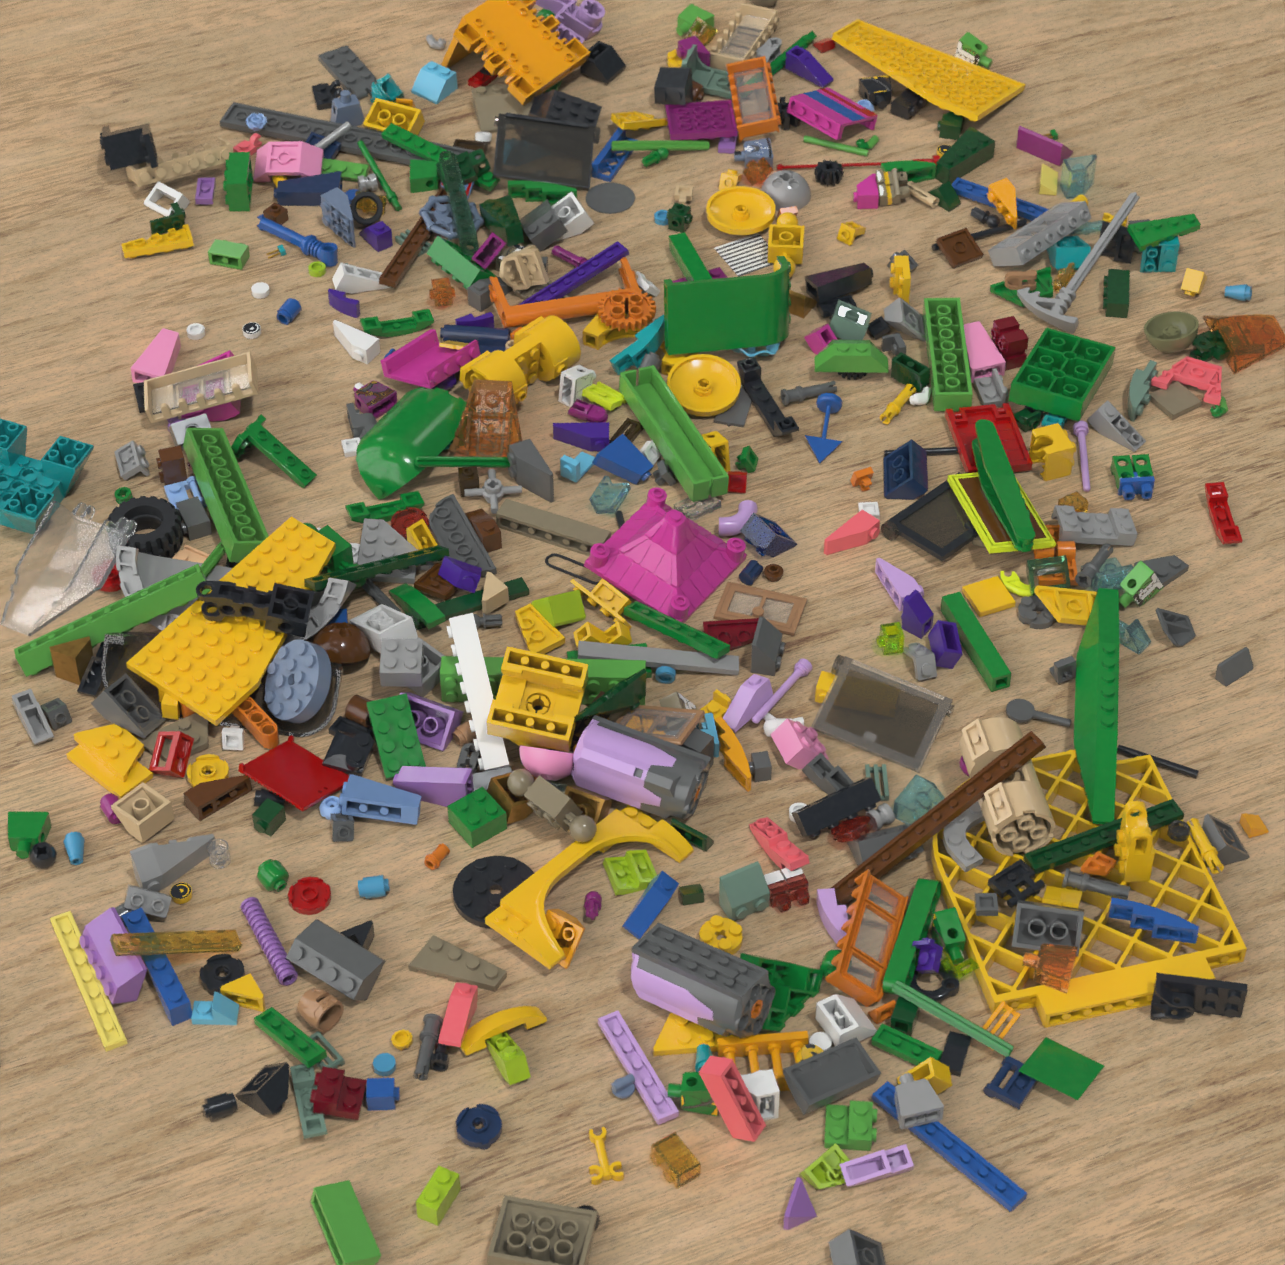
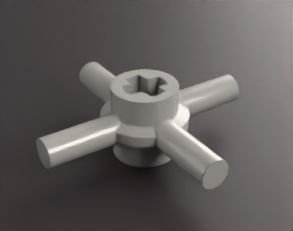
(493, 490)

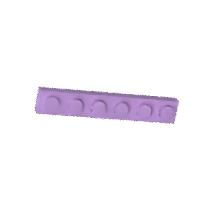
(635, 1062)

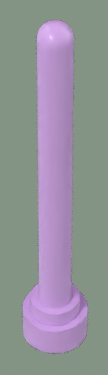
(1081, 430)
(801, 668)

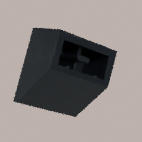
(602, 63)

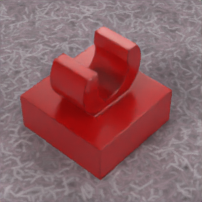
(737, 481)

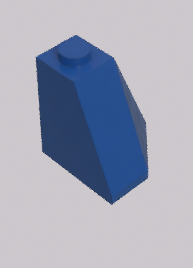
(624, 461)

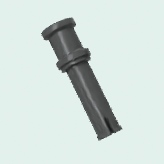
(800, 393)
(1089, 569)
(1085, 882)
(429, 1038)

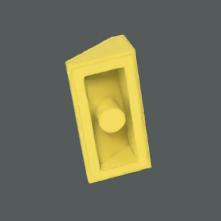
(1048, 181)

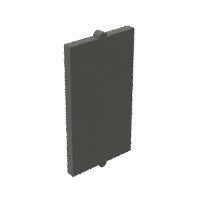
(737, 413)

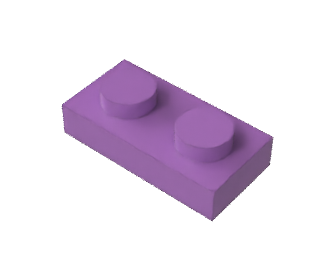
(205, 191)

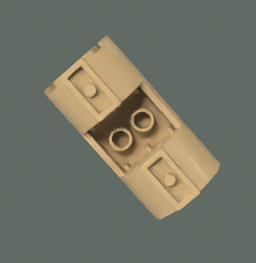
(1014, 808)

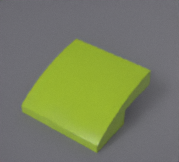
(629, 872)

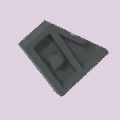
(1166, 568)

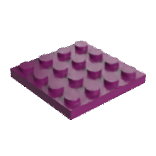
(701, 120)

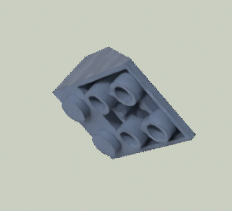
(338, 214)

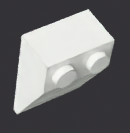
(572, 215)
(384, 623)

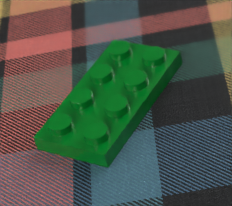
(395, 734)

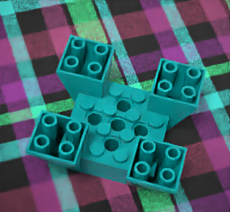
(32, 484)

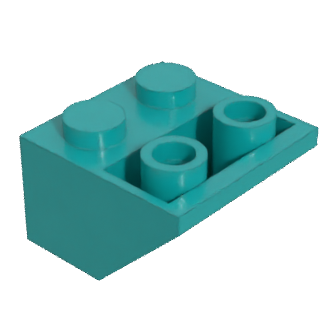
(1161, 257)

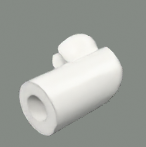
(921, 398)

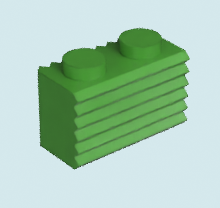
(228, 254)

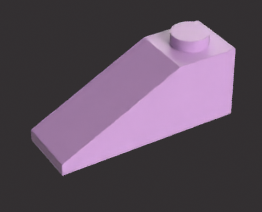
(896, 582)
(748, 701)

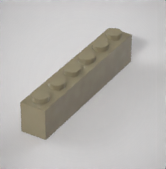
(549, 527)

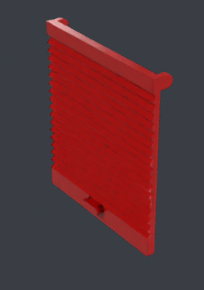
(294, 774)

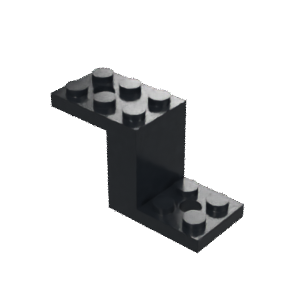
(128, 146)

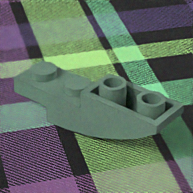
(1139, 390)

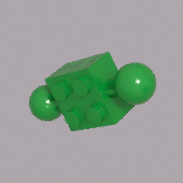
(343, 554)

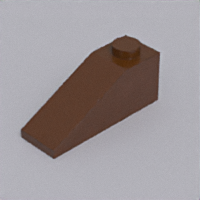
(486, 529)
(216, 794)

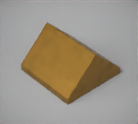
(800, 304)
(72, 659)

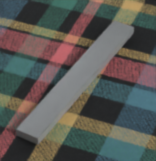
(660, 657)

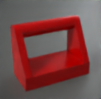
(177, 756)

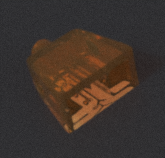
(1052, 965)

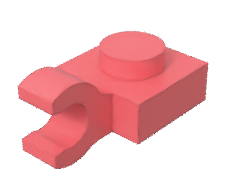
(249, 146)

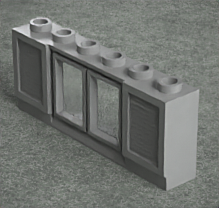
(1040, 234)

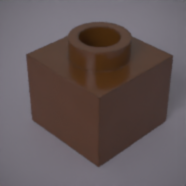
(276, 213)

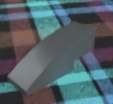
(825, 776)

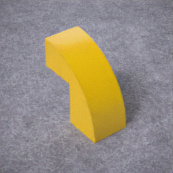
(616, 634)

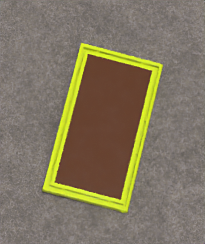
(984, 519)

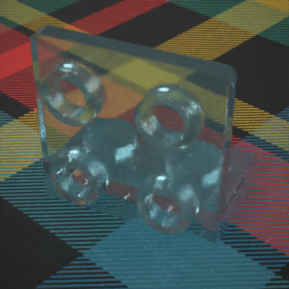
(1110, 575)

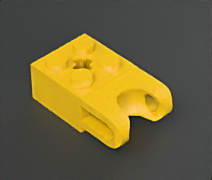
(1134, 844)

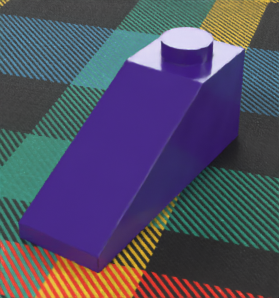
(586, 436)

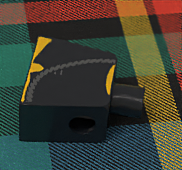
(876, 90)

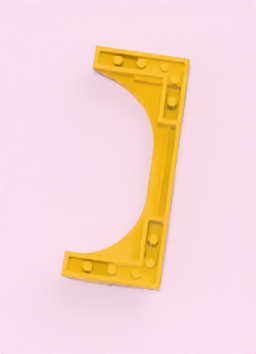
(522, 911)

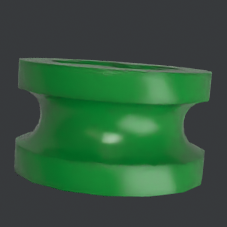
(123, 491)

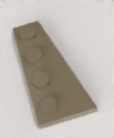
(457, 965)

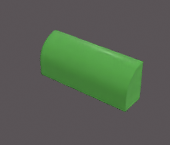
(344, 1224)

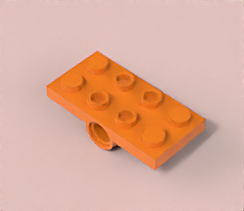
(1061, 549)

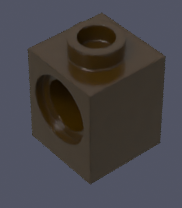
(468, 479)

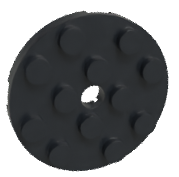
(474, 884)

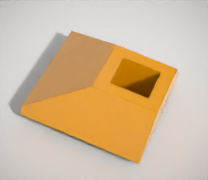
(566, 931)

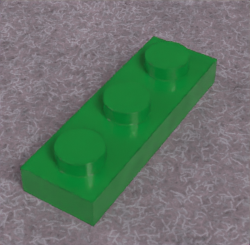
(904, 1045)

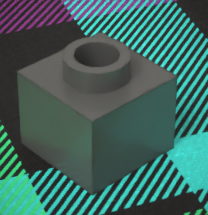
(760, 766)

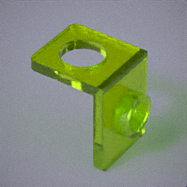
(956, 970)

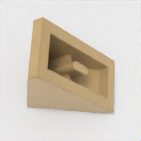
(494, 593)

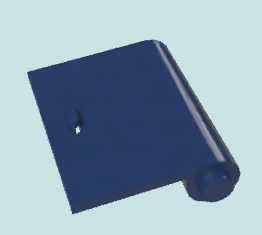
(487, 337)

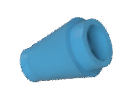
(1239, 292)
(74, 846)

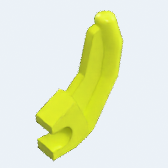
(1014, 584)

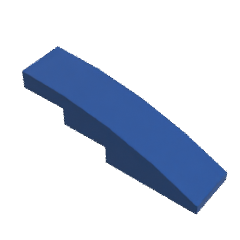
(1161, 923)

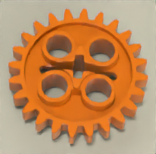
(640, 309)

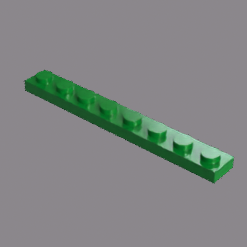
(429, 151)

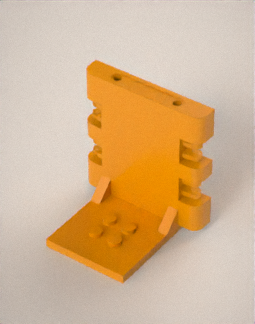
(517, 46)

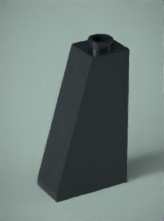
(838, 282)

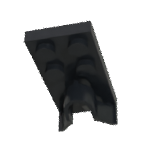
(1196, 995)

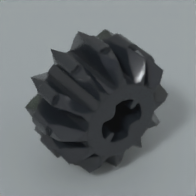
(829, 172)

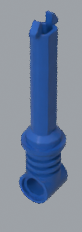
(309, 245)

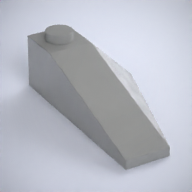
(161, 865)

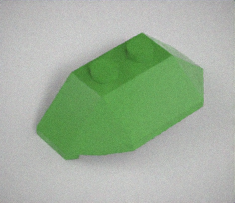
(851, 357)

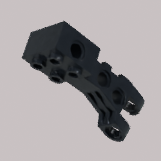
(283, 609)

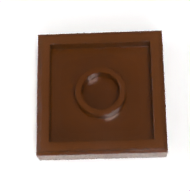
(959, 248)

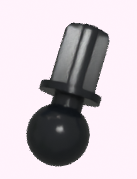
(985, 217)

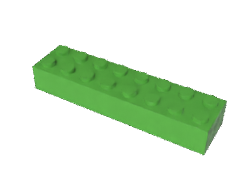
(947, 354)

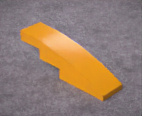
(734, 756)

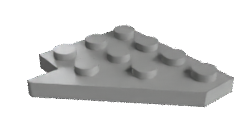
(381, 542)

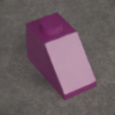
(685, 44)

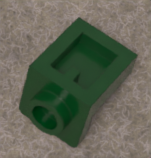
(1026, 420)

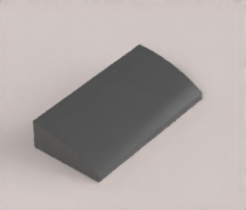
(830, 1075)

